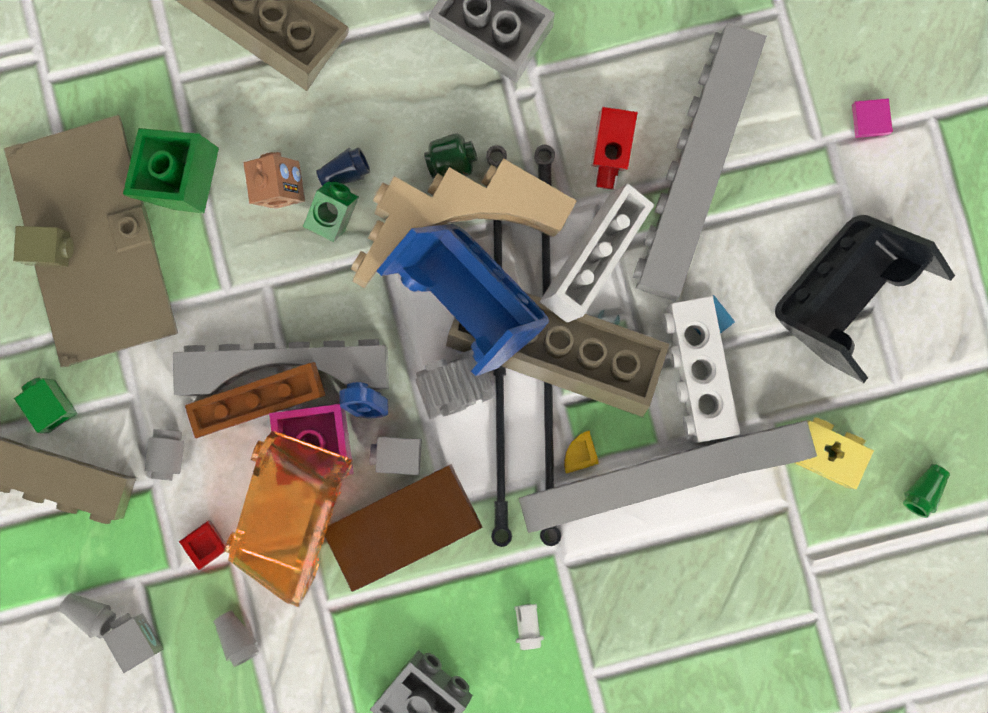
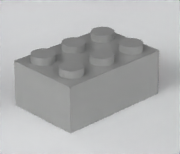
(494, 31)

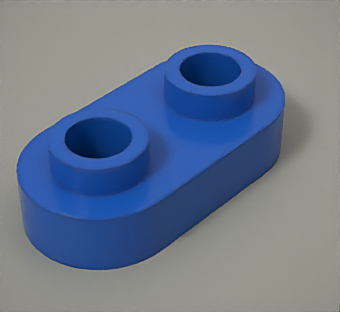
(363, 401)

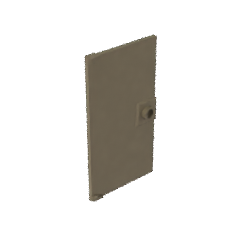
(114, 281)

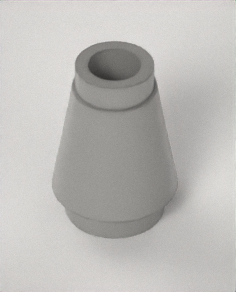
(88, 615)
(235, 639)

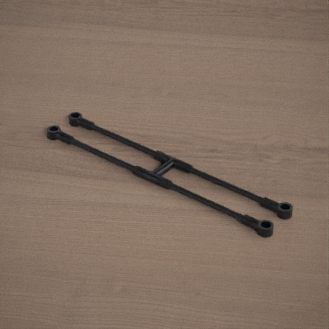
(501, 504)

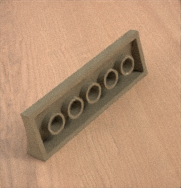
(284, 34)
(586, 359)

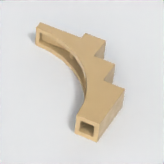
(508, 196)

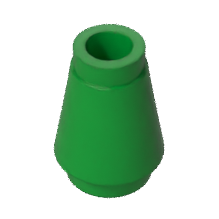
(927, 491)

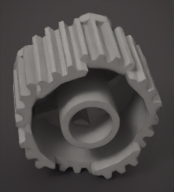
(452, 386)

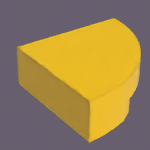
(580, 453)

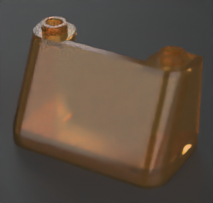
(287, 514)

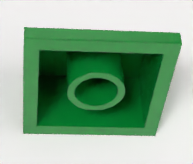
(171, 169)

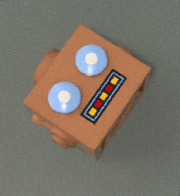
(274, 181)

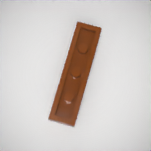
(255, 400)

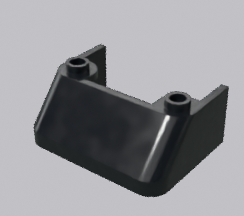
(847, 278)

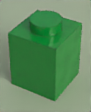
(44, 404)

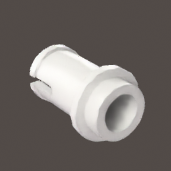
(528, 627)

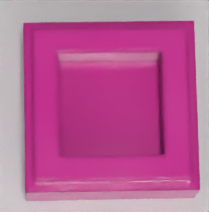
(872, 118)

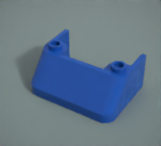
(471, 289)

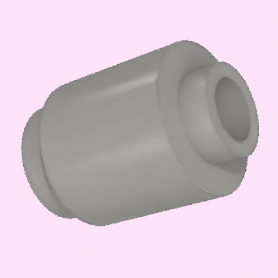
(164, 454)

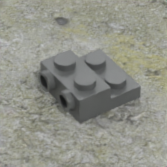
(424, 689)

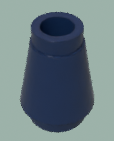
(344, 168)

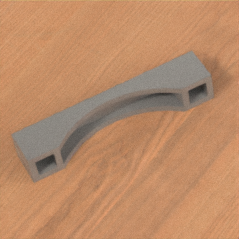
(209, 372)

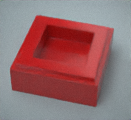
(203, 545)

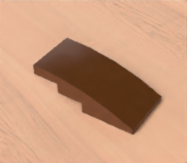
(402, 528)

